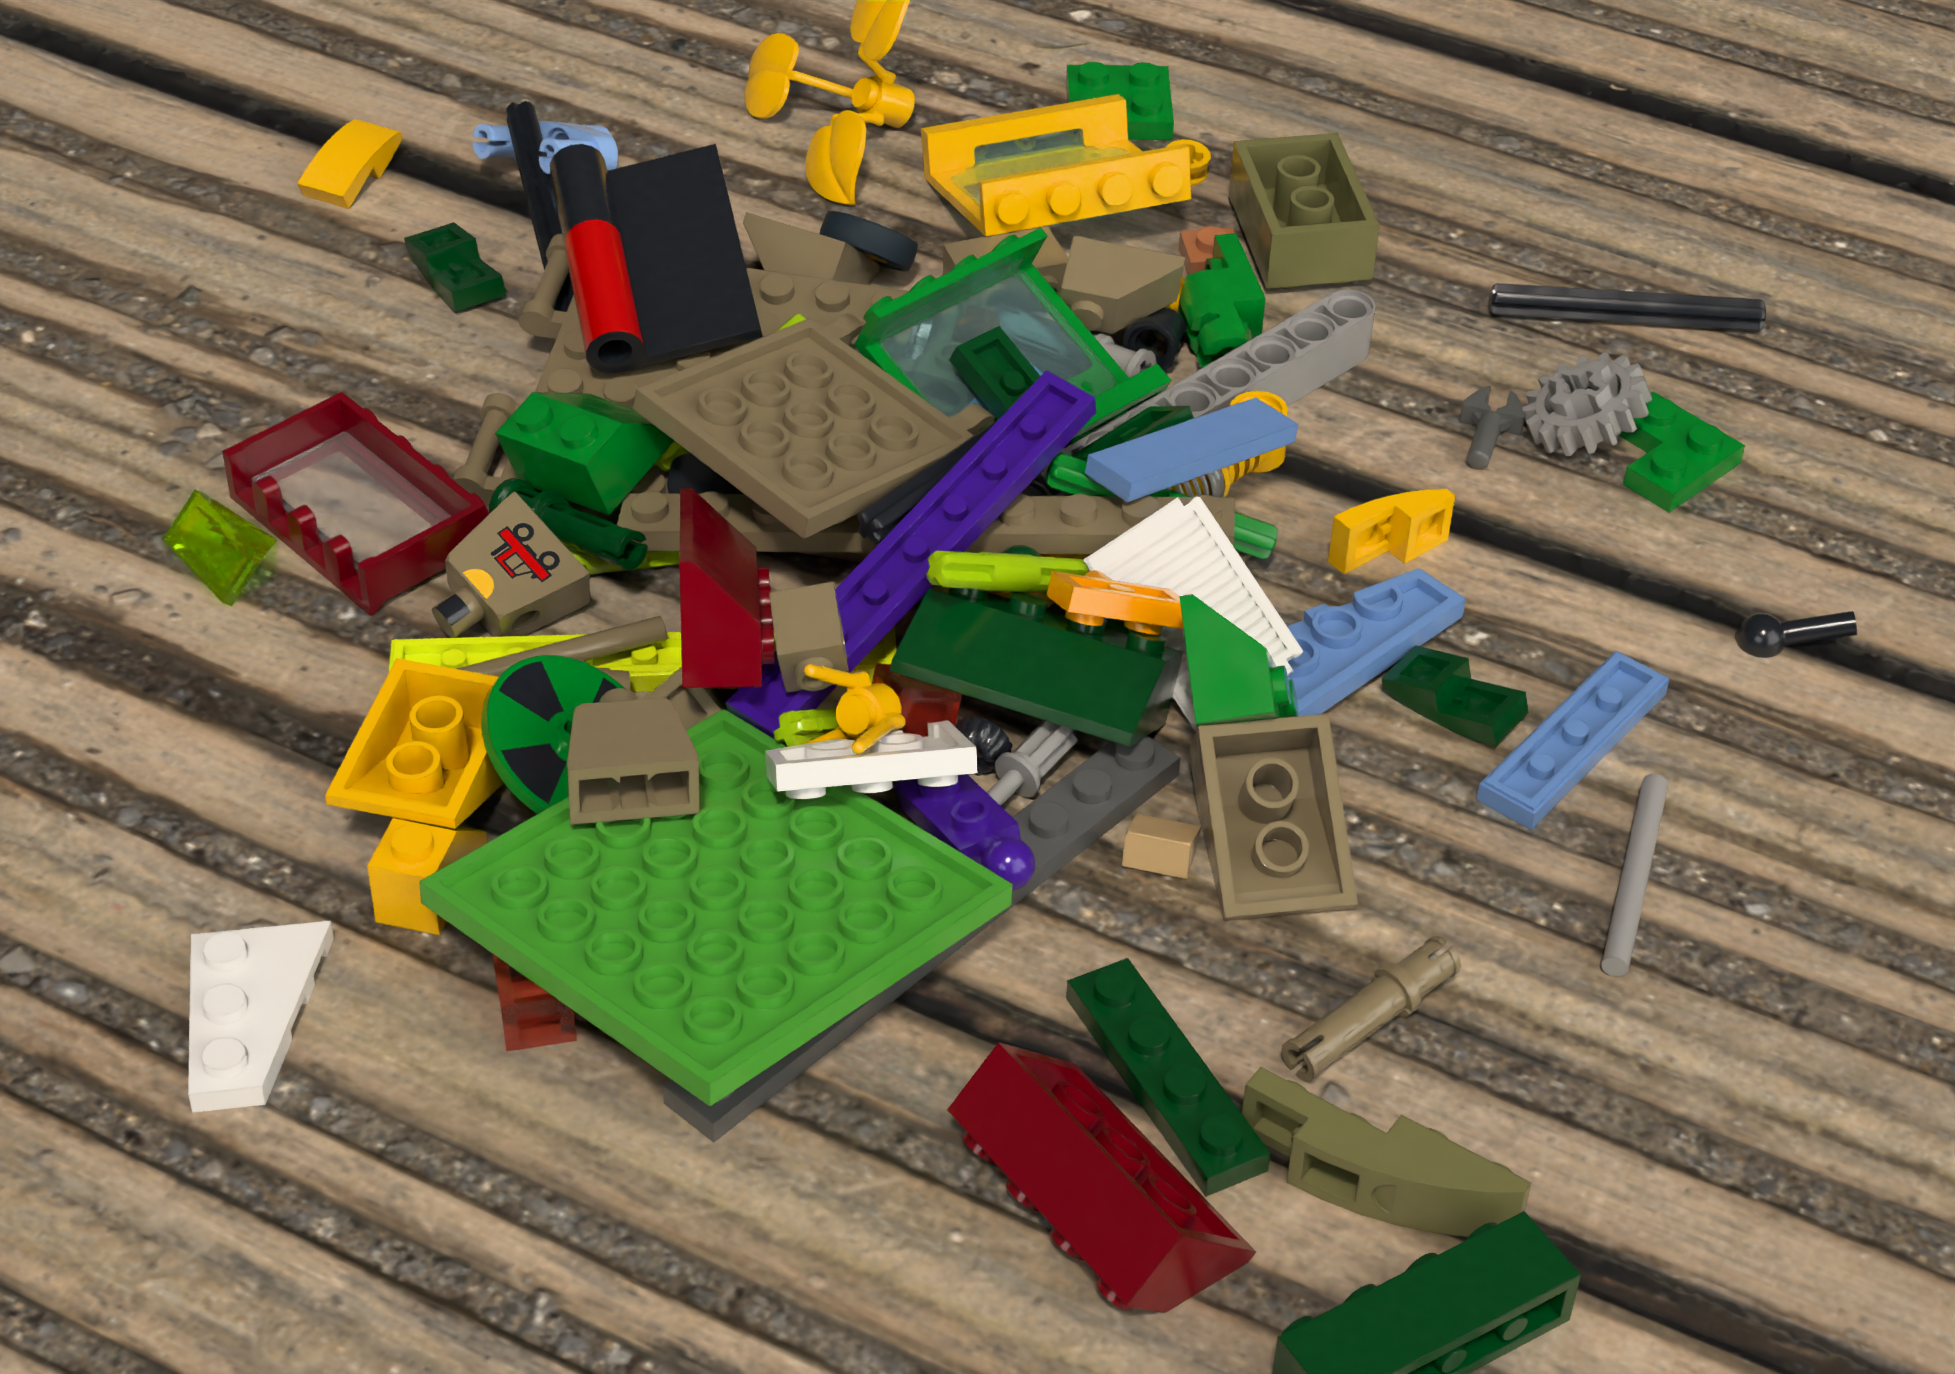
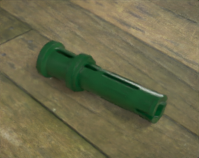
(578, 528)

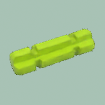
(805, 725)

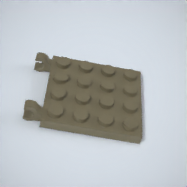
(805, 423)

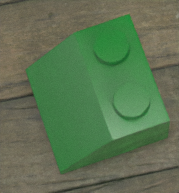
(581, 447)
(1231, 671)

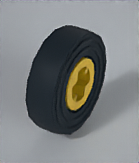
(872, 239)

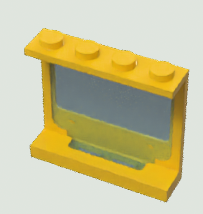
(1050, 166)

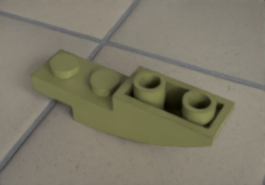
(1397, 1176)

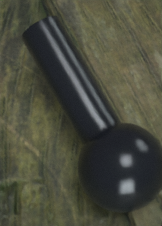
(1767, 636)

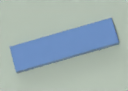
(1190, 449)
(1572, 740)

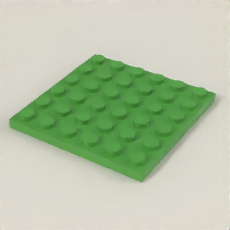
(721, 928)

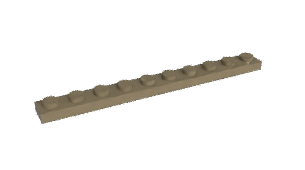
(1042, 522)

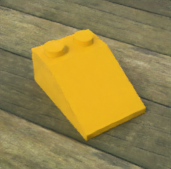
(420, 748)

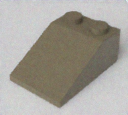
(1273, 817)

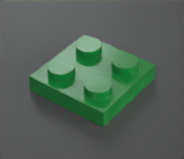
(1141, 84)

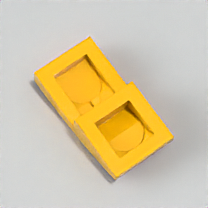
(347, 161)
(1397, 524)

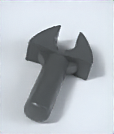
(1489, 424)

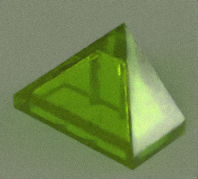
(218, 545)

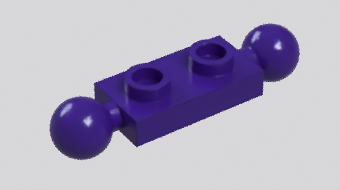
(971, 824)

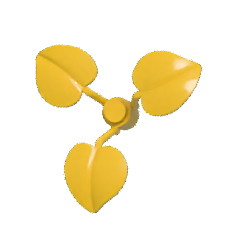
(838, 148)

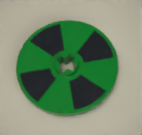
(531, 720)

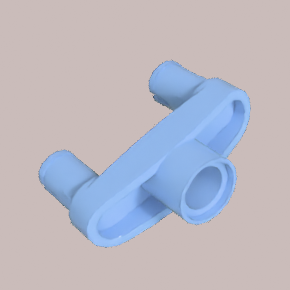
(555, 137)

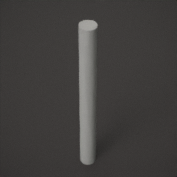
(1634, 876)

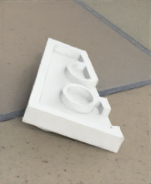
(933, 760)
(244, 1007)

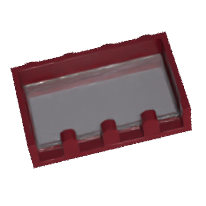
(352, 499)

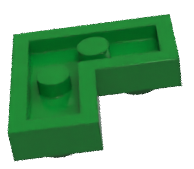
(1680, 454)

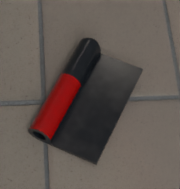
(652, 257)

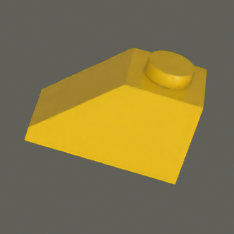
(405, 857)

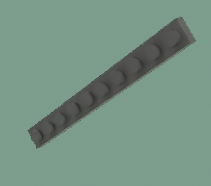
(1056, 830)

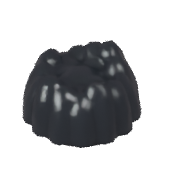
(988, 739)

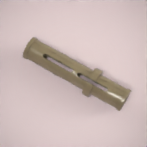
(1392, 993)

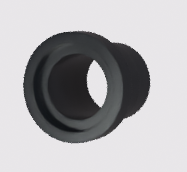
(1168, 324)

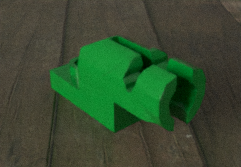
(1222, 303)

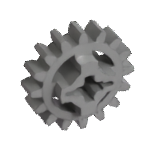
(1587, 404)

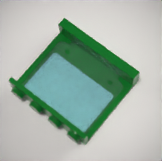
(921, 329)

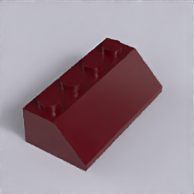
(722, 601)
(1096, 1180)

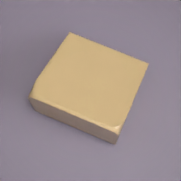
(1160, 845)

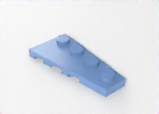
(1365, 637)

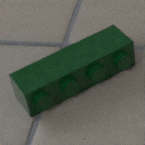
(1443, 1311)

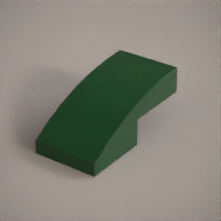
(453, 267)
(1442, 690)

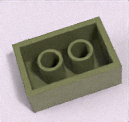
(1303, 210)

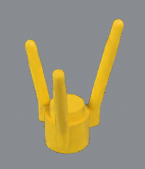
(864, 710)

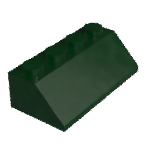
(1040, 662)

